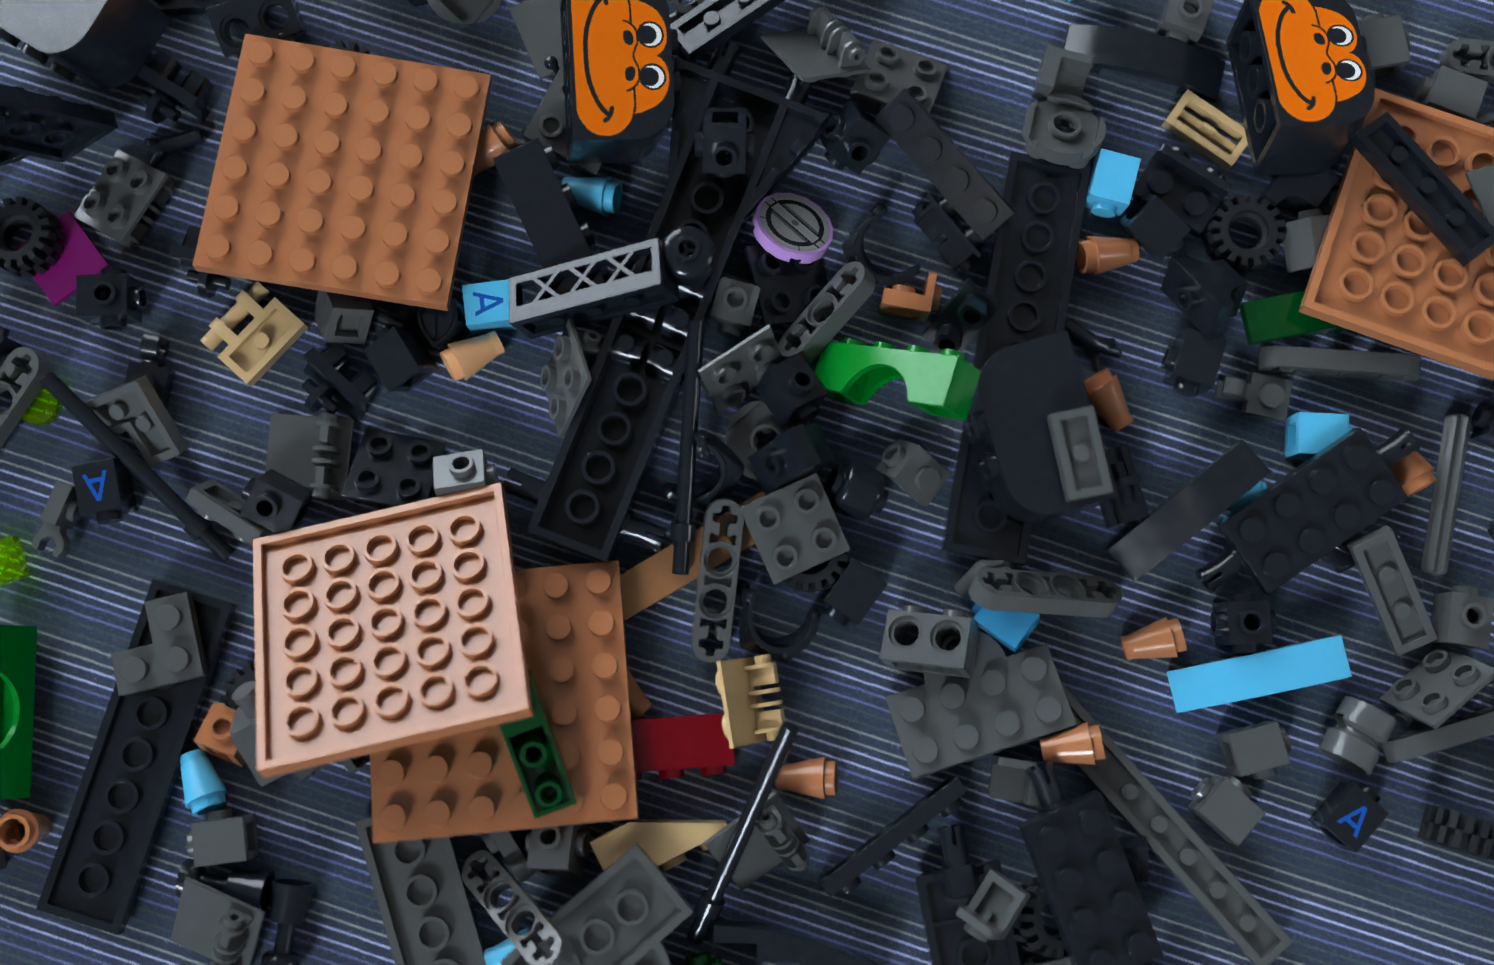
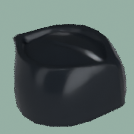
(440, 327)

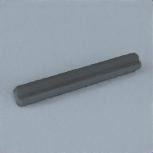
(1446, 494)

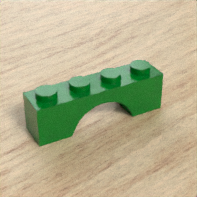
(934, 382)
(17, 694)

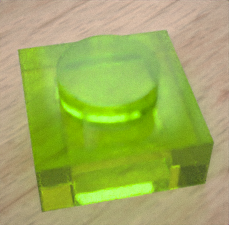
(12, 561)

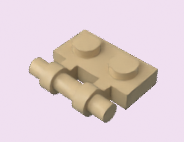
(261, 341)

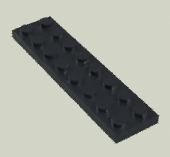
(130, 783)

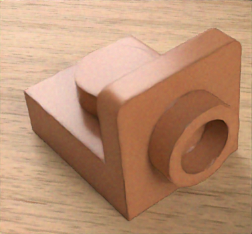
(906, 303)
(215, 735)

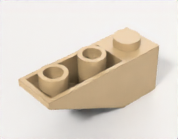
(660, 838)

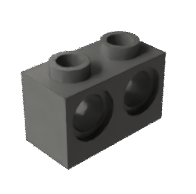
(927, 652)

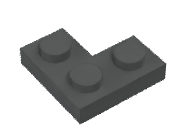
(140, 411)
(175, 651)

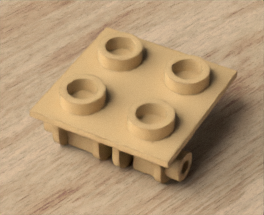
(743, 706)

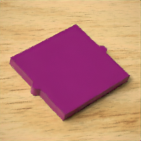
(78, 258)

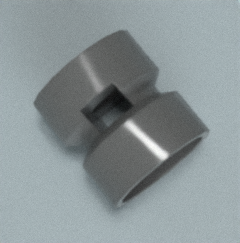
(1357, 735)

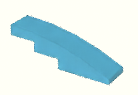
(1259, 674)

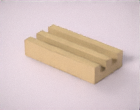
(1199, 142)

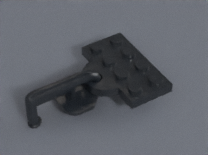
(47, 126)

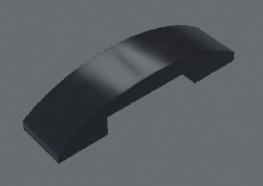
(1149, 57)

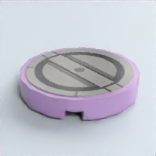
(792, 227)

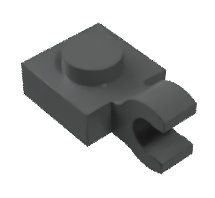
(1260, 395)
(58, 515)

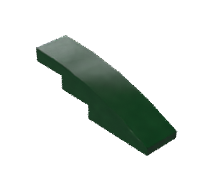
(1279, 319)

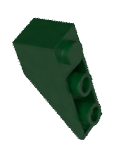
(538, 758)

